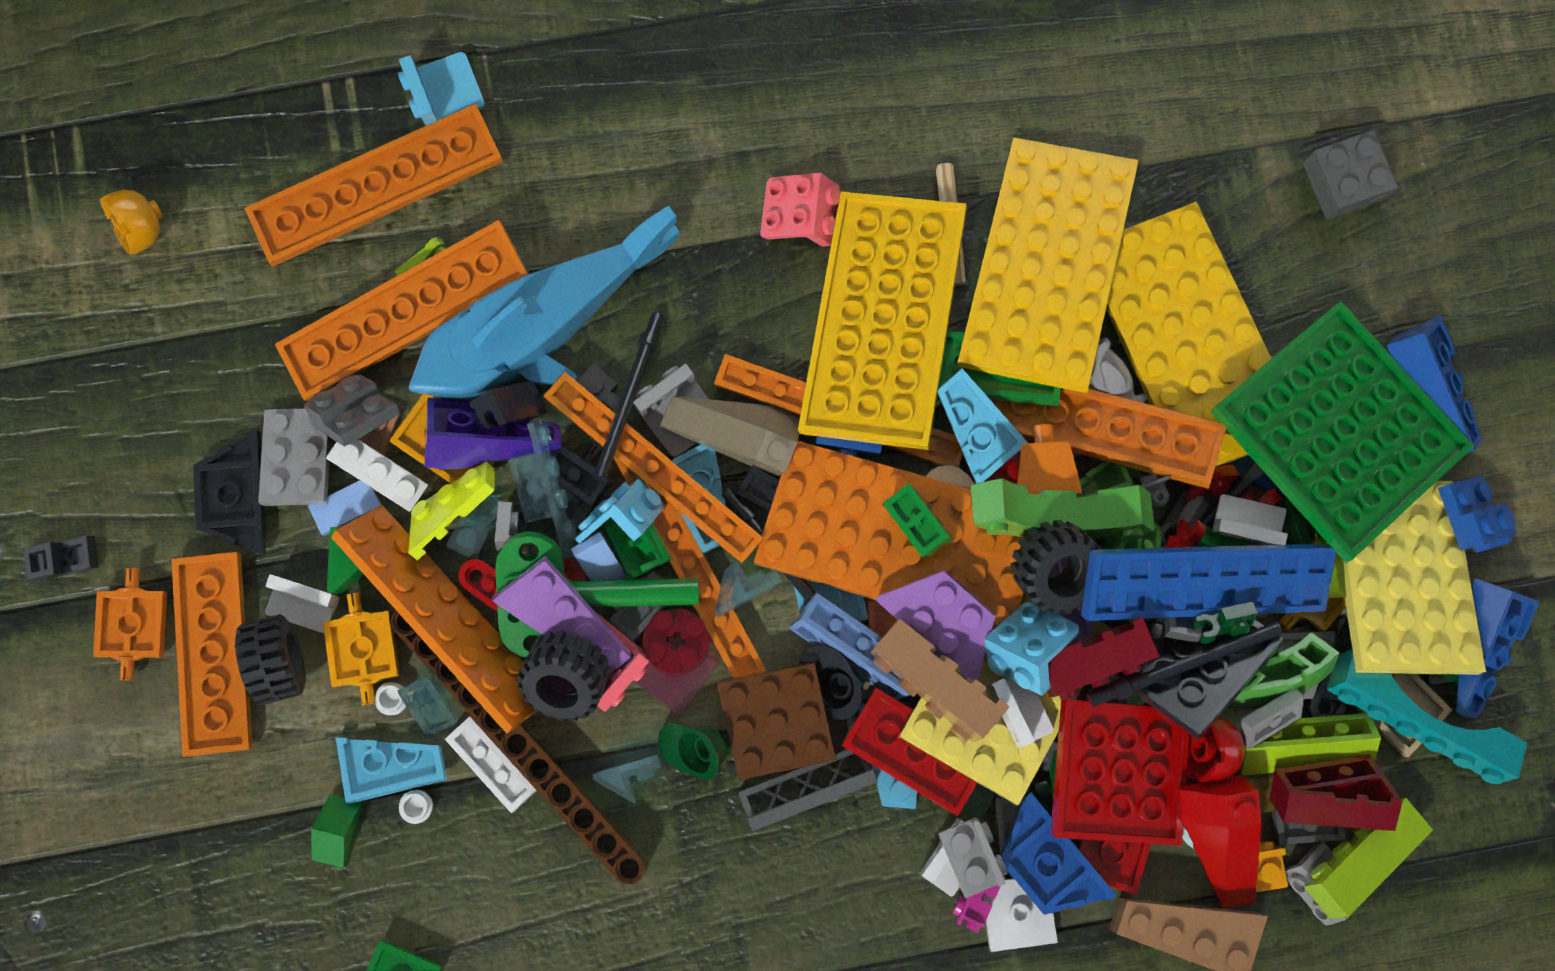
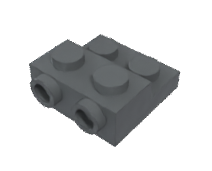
(350, 409)

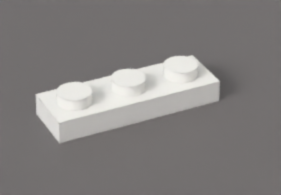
(378, 472)
(491, 764)

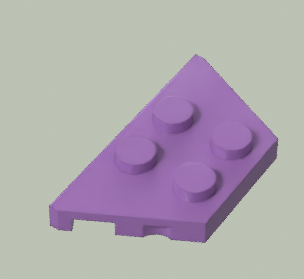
(945, 617)

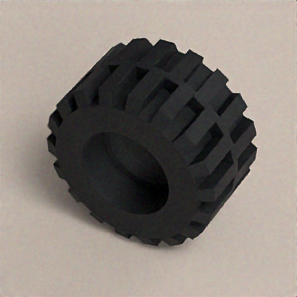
(1038, 556)
(270, 659)
(564, 676)

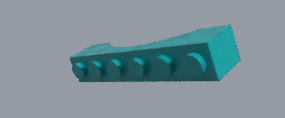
(1487, 752)

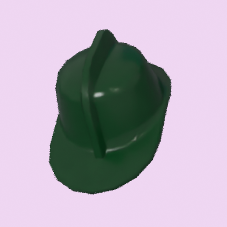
(693, 750)

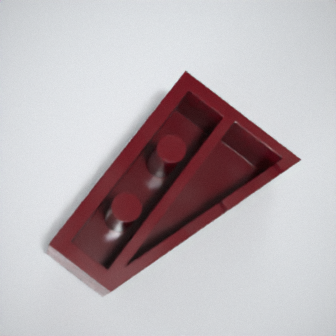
(1099, 657)
(1337, 794)

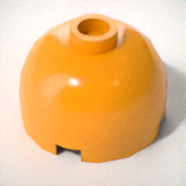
(133, 219)

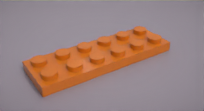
(211, 690)

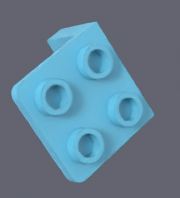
(440, 87)
(629, 506)
(1026, 644)

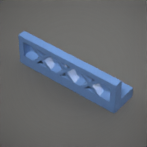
(831, 626)

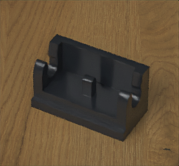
(509, 404)

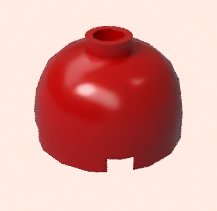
(1216, 753)

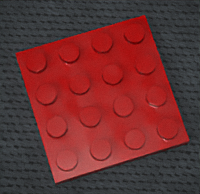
(1118, 774)

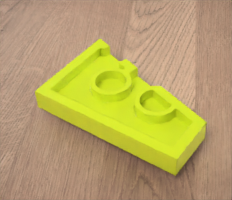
(433, 516)

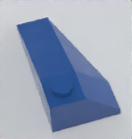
(1426, 357)
(1500, 620)

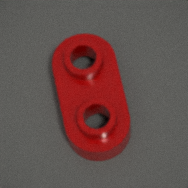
(483, 589)

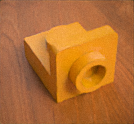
(1271, 868)

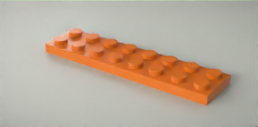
(373, 185)
(400, 311)
(1126, 433)
(437, 614)

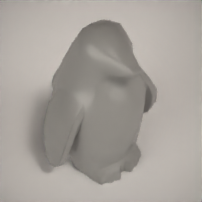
(1112, 375)

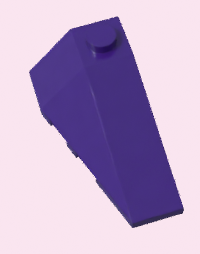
(460, 441)

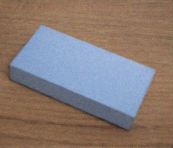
(344, 506)
(598, 559)

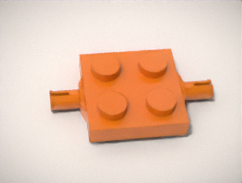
(130, 624)

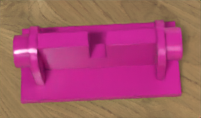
(974, 909)

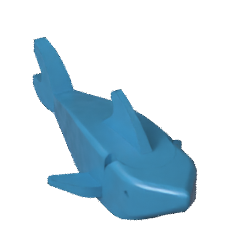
(530, 318)

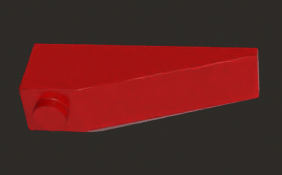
(1225, 835)

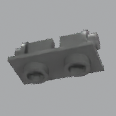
(1155, 485)

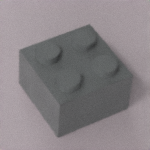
(1350, 175)

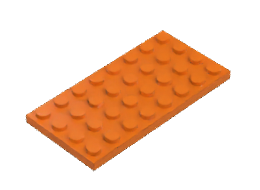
(837, 532)

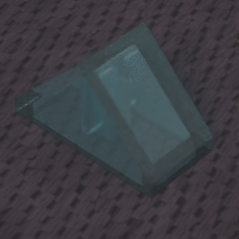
(428, 705)

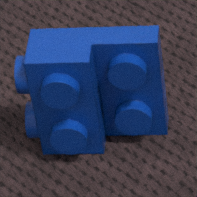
(1475, 517)

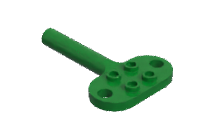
(605, 593)

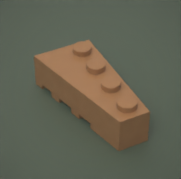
(938, 683)
(1199, 934)

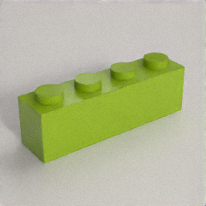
(1313, 742)
(1365, 863)

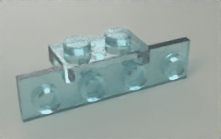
(538, 486)

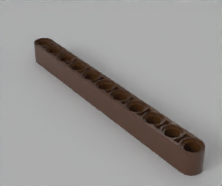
(524, 762)

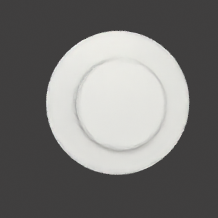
(388, 700)
(415, 806)

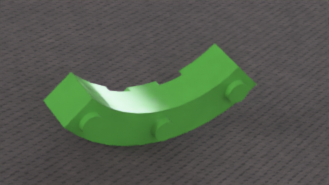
(1010, 510)
(1295, 667)

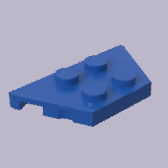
(1049, 867)

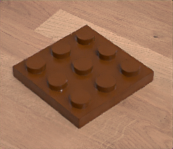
(776, 720)

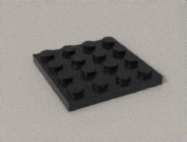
(1205, 692)

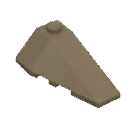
(742, 431)

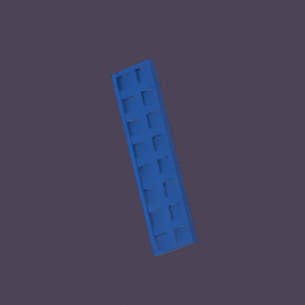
(1205, 580)

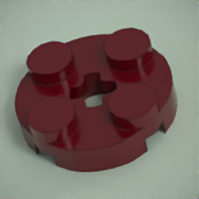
(686, 657)

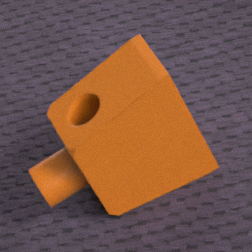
(1047, 464)

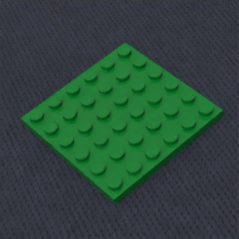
(1342, 431)

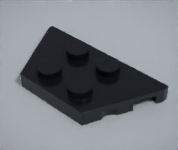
(229, 494)

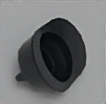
(838, 681)

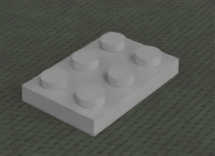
(293, 460)

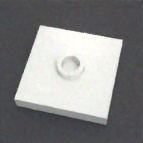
(1016, 920)

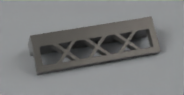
(809, 800)

